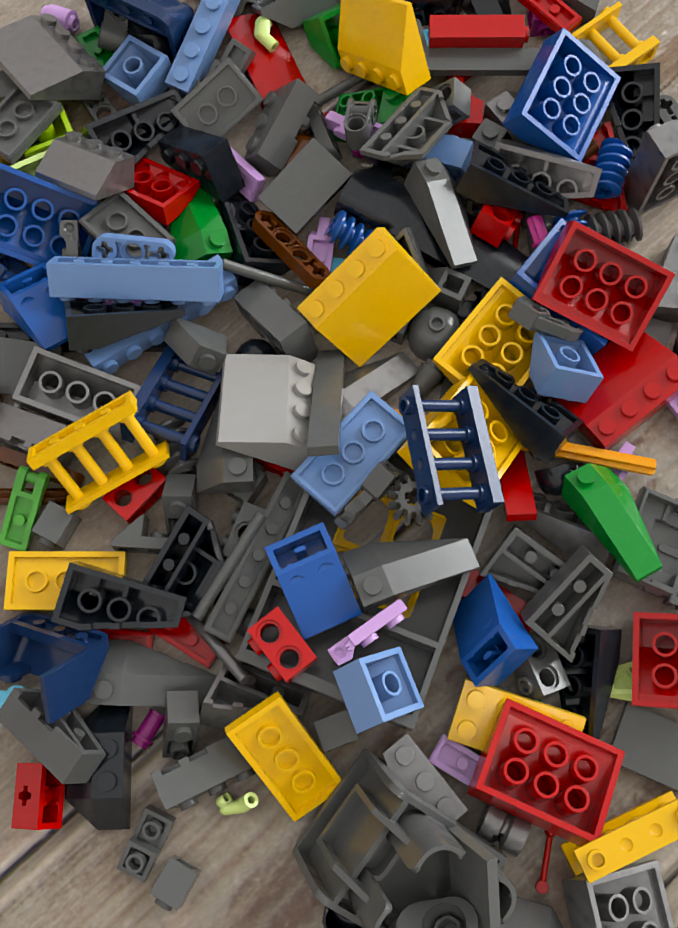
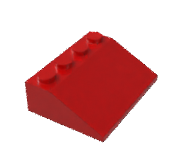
(601, 285)
(630, 393)
(655, 660)
(547, 773)

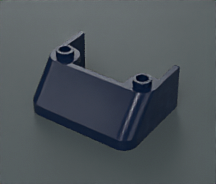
(162, 16)
(60, 655)

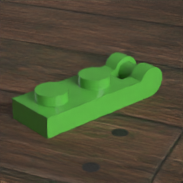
(23, 509)

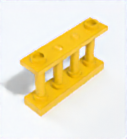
(641, 51)
(97, 425)
(626, 838)

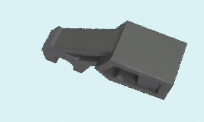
(538, 318)
(373, 489)

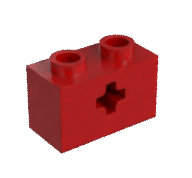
(37, 798)

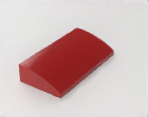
(267, 69)
(161, 190)

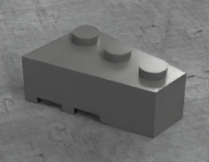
(276, 320)

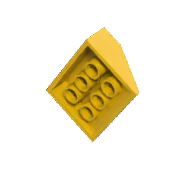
(382, 44)
(369, 297)
(491, 337)
(503, 440)

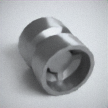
(504, 829)

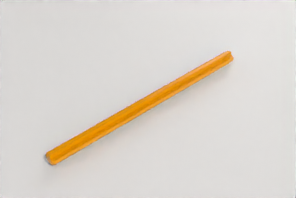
(604, 458)

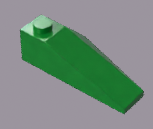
(323, 34)
(200, 231)
(613, 518)

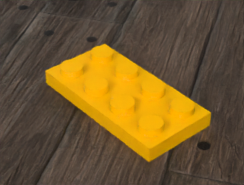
(37, 576)
(479, 709)
(284, 756)

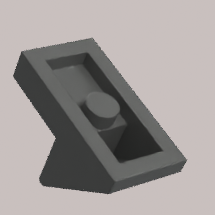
(136, 540)

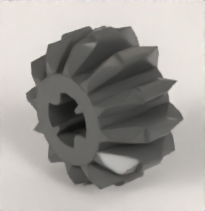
(403, 508)

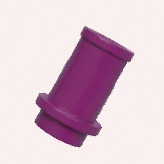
(148, 729)

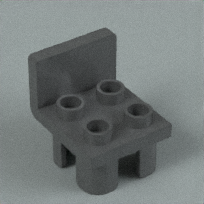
(383, 848)

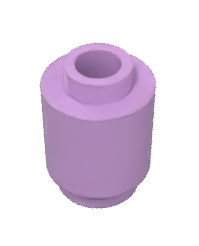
(66, 17)

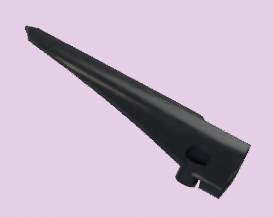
(386, 203)

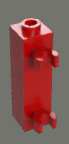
(477, 31)

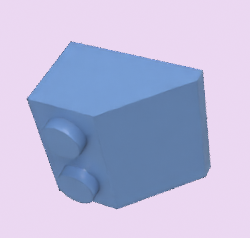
(137, 71)
(563, 368)
(378, 689)

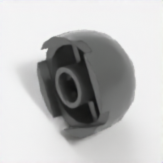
(431, 331)

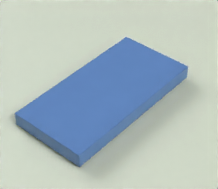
(367, 437)

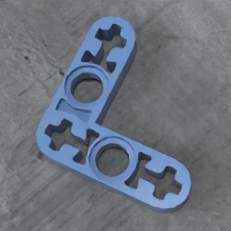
(119, 248)

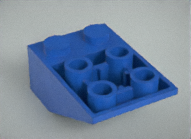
(30, 306)
(313, 580)
(490, 635)

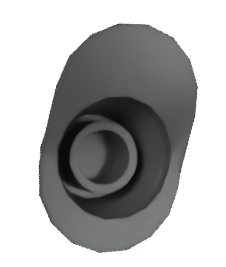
(439, 913)

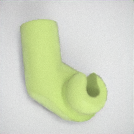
(262, 33)
(240, 805)

